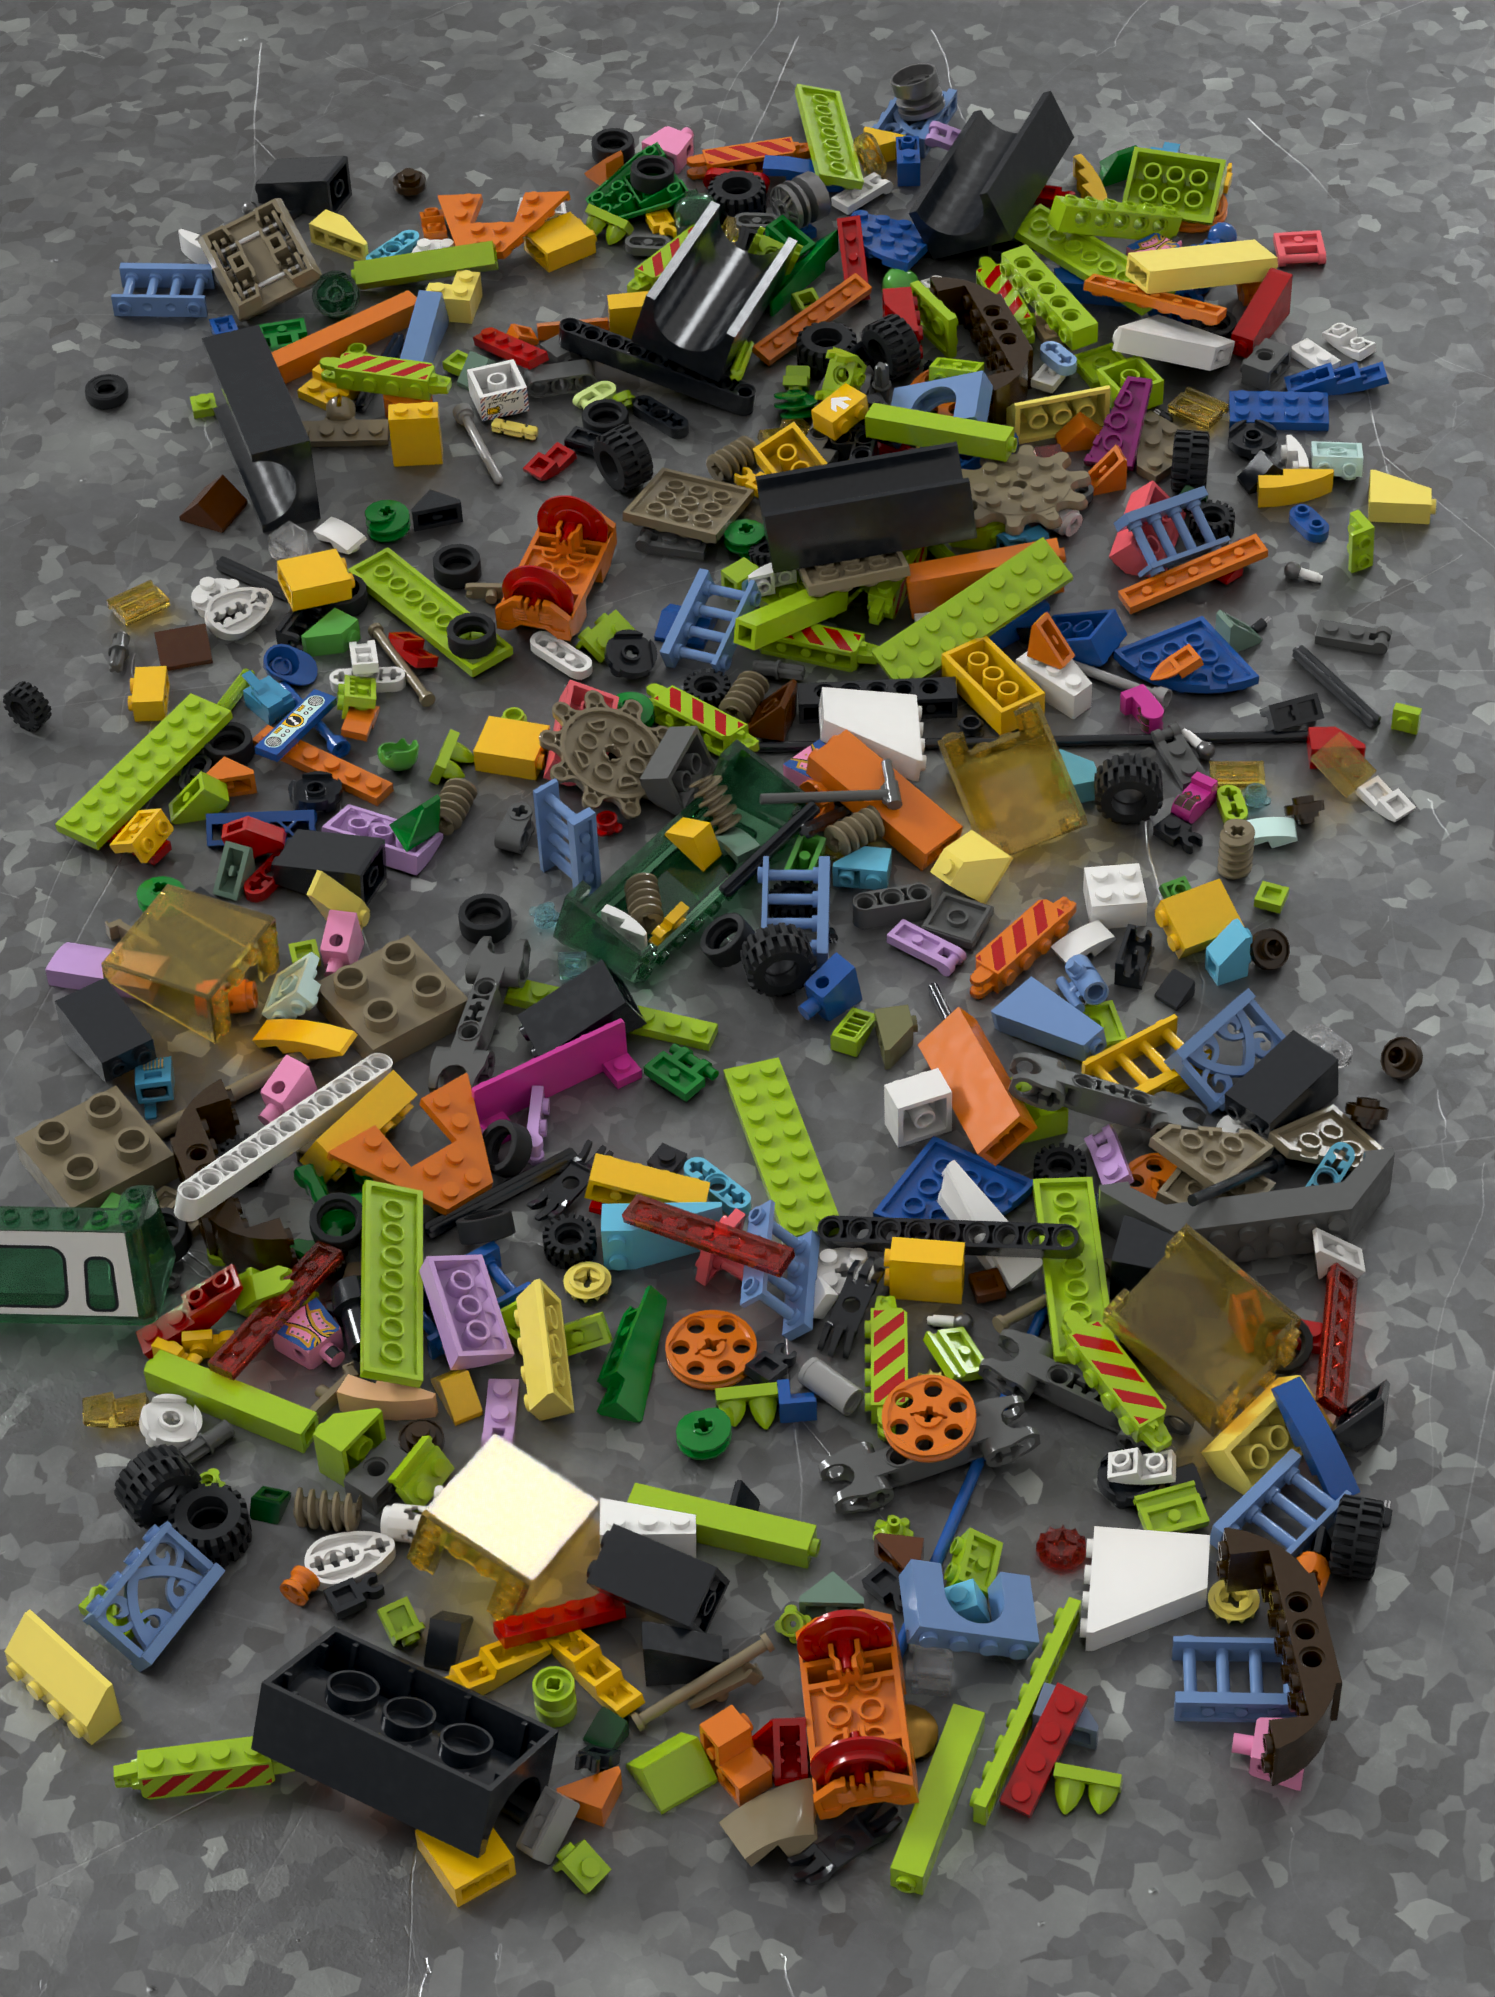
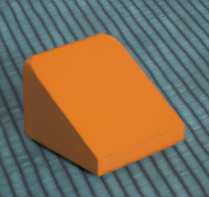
(523, 333)

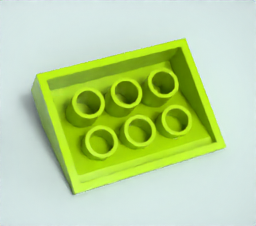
(1179, 180)

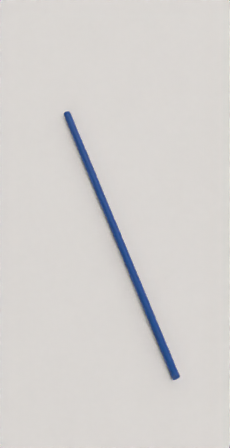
(966, 1490)

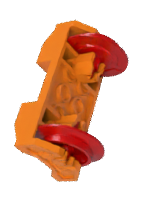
(558, 568)
(856, 1711)

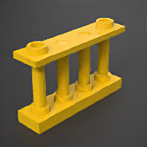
(1137, 1045)

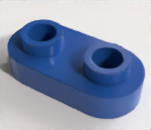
(1309, 523)

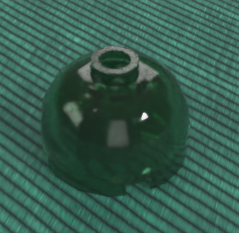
(691, 207)
(336, 295)

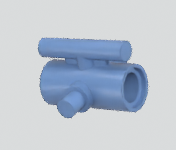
(1084, 983)

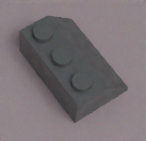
(675, 766)

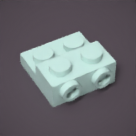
(1341, 456)
(293, 990)

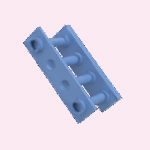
(163, 276)
(1172, 508)
(695, 607)
(579, 830)
(819, 899)
(801, 1274)
(1268, 1491)
(1223, 1704)

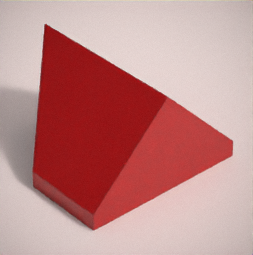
(786, 1748)

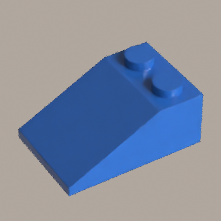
(1091, 634)

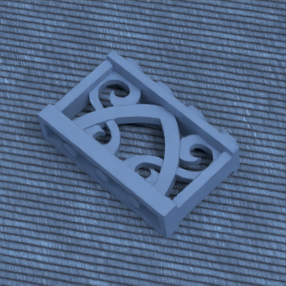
(891, 120)
(1192, 1049)
(194, 1586)

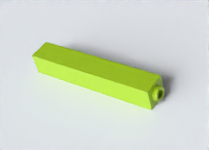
(424, 265)
(932, 429)
(786, 617)
(232, 1401)
(738, 1527)
(937, 1800)

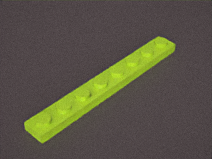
(659, 1025)
(1020, 1720)

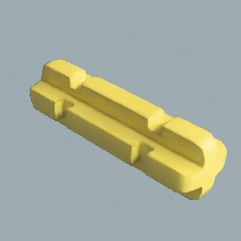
(514, 429)

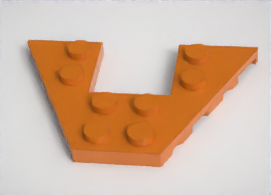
(463, 211)
(446, 1177)

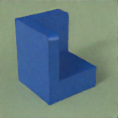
(795, 1407)

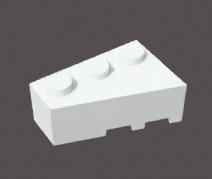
(1064, 688)
(661, 1525)

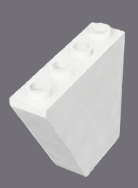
(1173, 343)
(881, 721)
(1141, 1581)

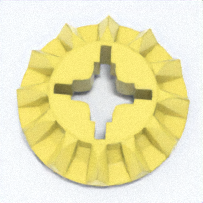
(577, 1275)
(1218, 1603)

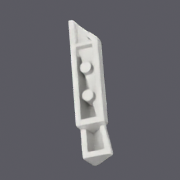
(965, 1201)

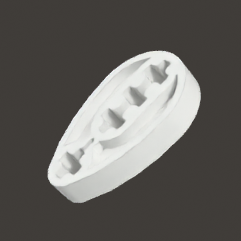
(242, 624)
(339, 1546)

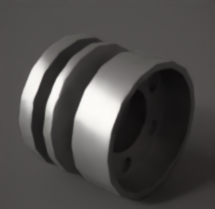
(917, 91)
(801, 199)

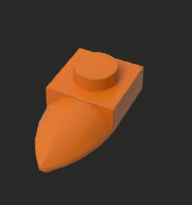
(1179, 663)

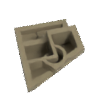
(772, 1819)

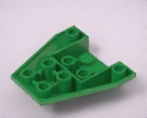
(623, 200)

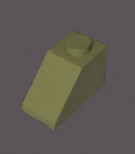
(894, 1032)

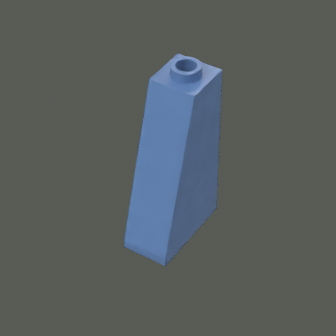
(426, 327)
(1048, 1021)

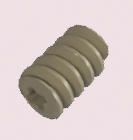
(731, 459)
(745, 695)
(716, 802)
(455, 803)
(854, 831)
(1236, 849)
(644, 900)
(327, 1512)

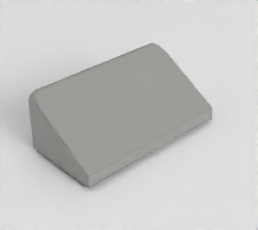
(547, 1825)

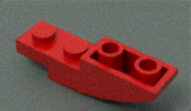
(200, 1311)

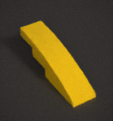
(1087, 179)
(309, 1037)
(497, 1665)
(595, 1672)

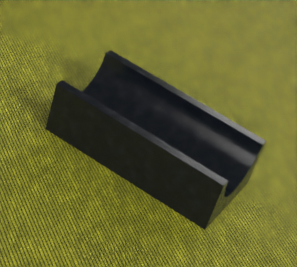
(990, 180)
(709, 298)
(263, 429)
(865, 507)
(401, 1738)

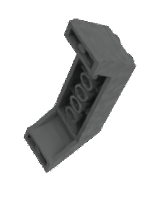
(1262, 1222)

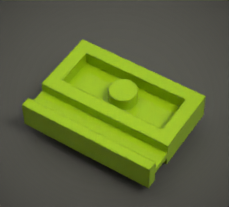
(955, 1353)
(421, 1473)
(1172, 1509)

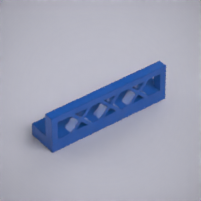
(272, 817)

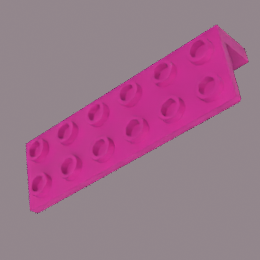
(557, 1070)

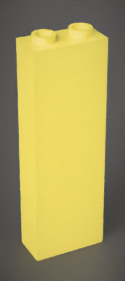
(1199, 266)

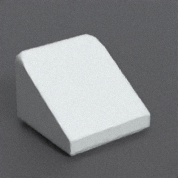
(824, 1298)

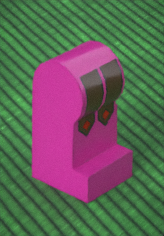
(1143, 707)
(1195, 798)

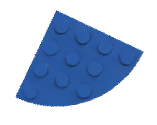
(891, 240)
(1222, 668)
(918, 1188)

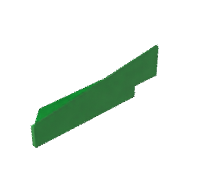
(805, 271)
(632, 1359)

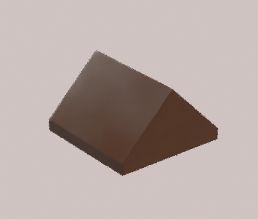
(215, 506)
(183, 647)
(775, 714)

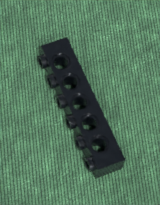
(934, 694)

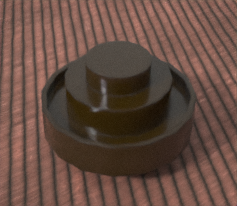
(409, 182)
(1304, 809)
(1269, 949)
(1401, 1058)
(1366, 1112)
(416, 1429)

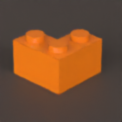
(733, 1757)

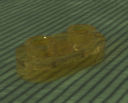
(869, 155)

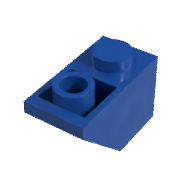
(908, 161)

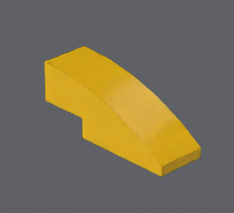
(1293, 486)

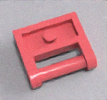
(1291, 243)

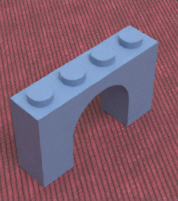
(969, 391)
(934, 1623)

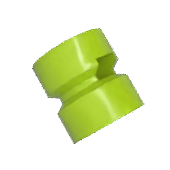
(554, 1696)

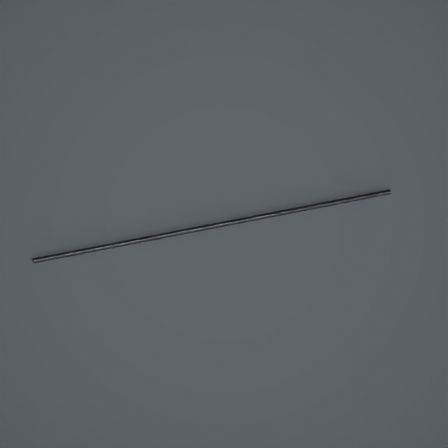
(1084, 740)

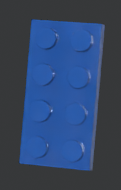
(1282, 409)

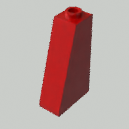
(1264, 313)

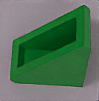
(1116, 166)
(782, 229)
(418, 824)

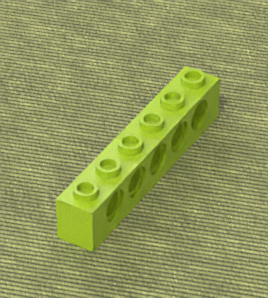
(1112, 218)
(1049, 297)

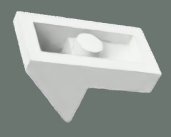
(1331, 1249)

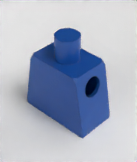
(831, 989)

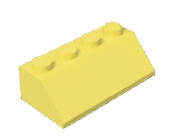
(1046, 416)
(543, 1352)
(1252, 1441)
(62, 1679)

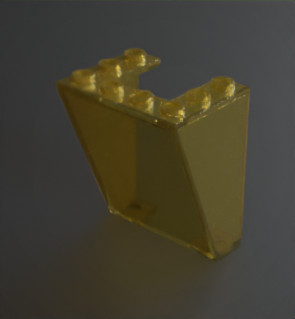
(1014, 786)
(190, 956)
(1205, 1329)
(506, 1521)

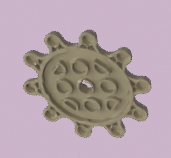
(1025, 490)
(583, 749)

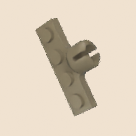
(343, 429)

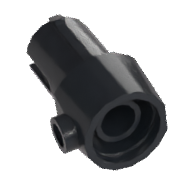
(347, 1310)

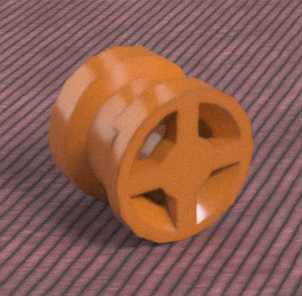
(299, 1585)

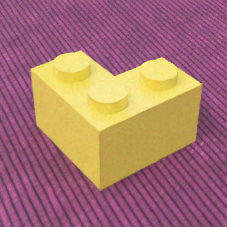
(461, 296)

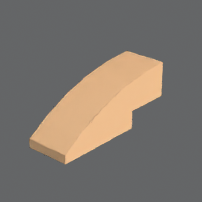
(394, 1400)

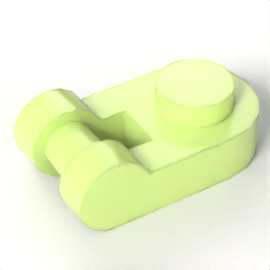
(595, 392)

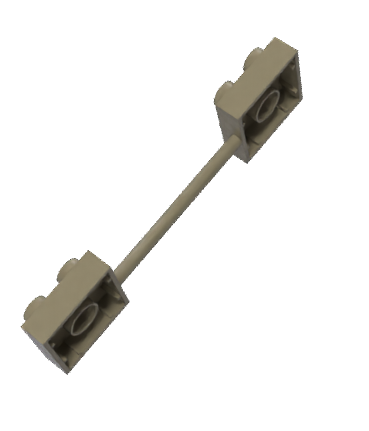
(104, 1146)

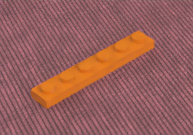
(1163, 302)
(824, 309)
(1193, 573)
(353, 778)

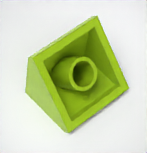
(673, 1771)

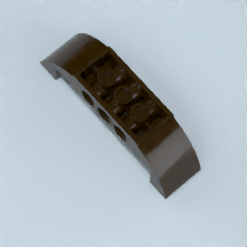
(997, 338)
(227, 1235)
(1301, 1641)

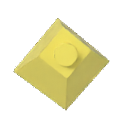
(972, 866)

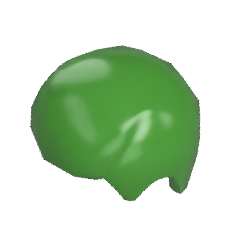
(898, 278)
(398, 755)

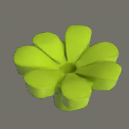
(893, 1525)

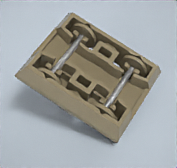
(260, 260)

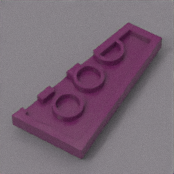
(1124, 422)

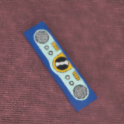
(295, 725)

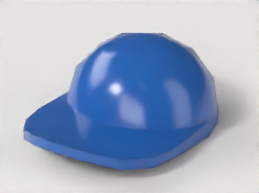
(290, 665)

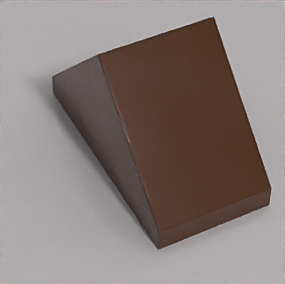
(898, 1549)

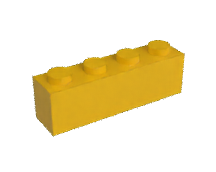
(620, 1180)

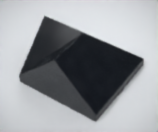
(1363, 1419)

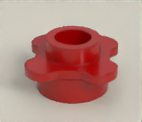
(607, 823)

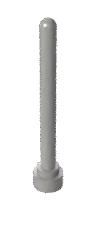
(464, 415)
(1161, 693)

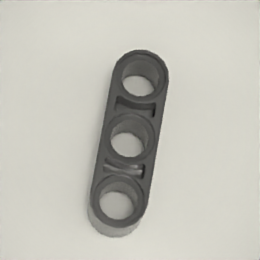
(559, 378)
(891, 905)

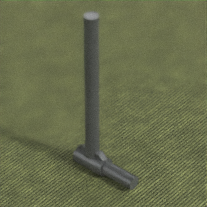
(888, 793)

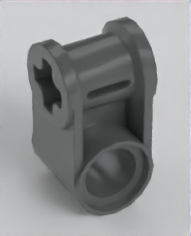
(515, 829)

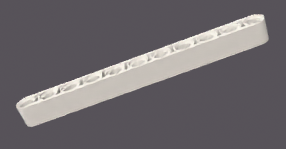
(278, 1139)

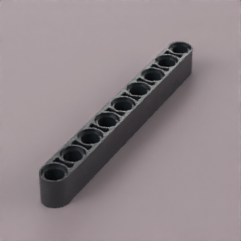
(638, 361)
(965, 1232)

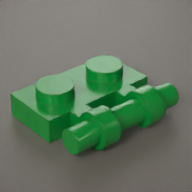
(283, 332)
(676, 1076)

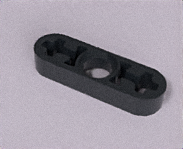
(672, 425)

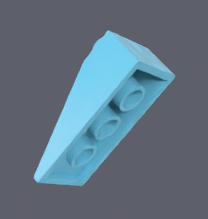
(632, 1247)

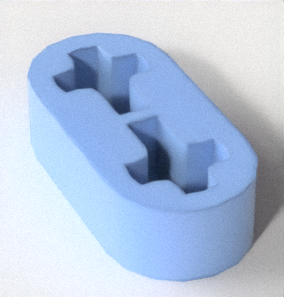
(1058, 358)

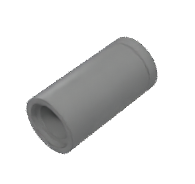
(830, 1386)

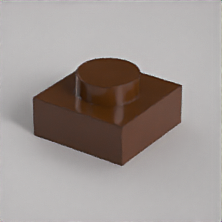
(987, 1285)

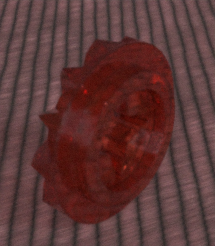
(1048, 1550)

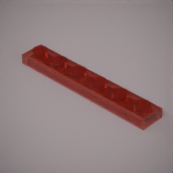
(708, 1235)
(275, 1312)
(1336, 1340)

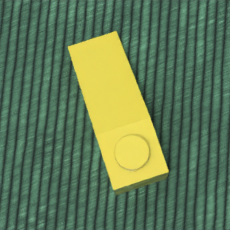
(338, 235)
(331, 895)

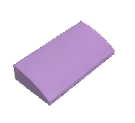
(363, 822)
(78, 966)
(465, 1311)

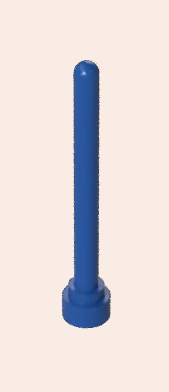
(336, 744)

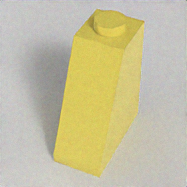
(1398, 500)

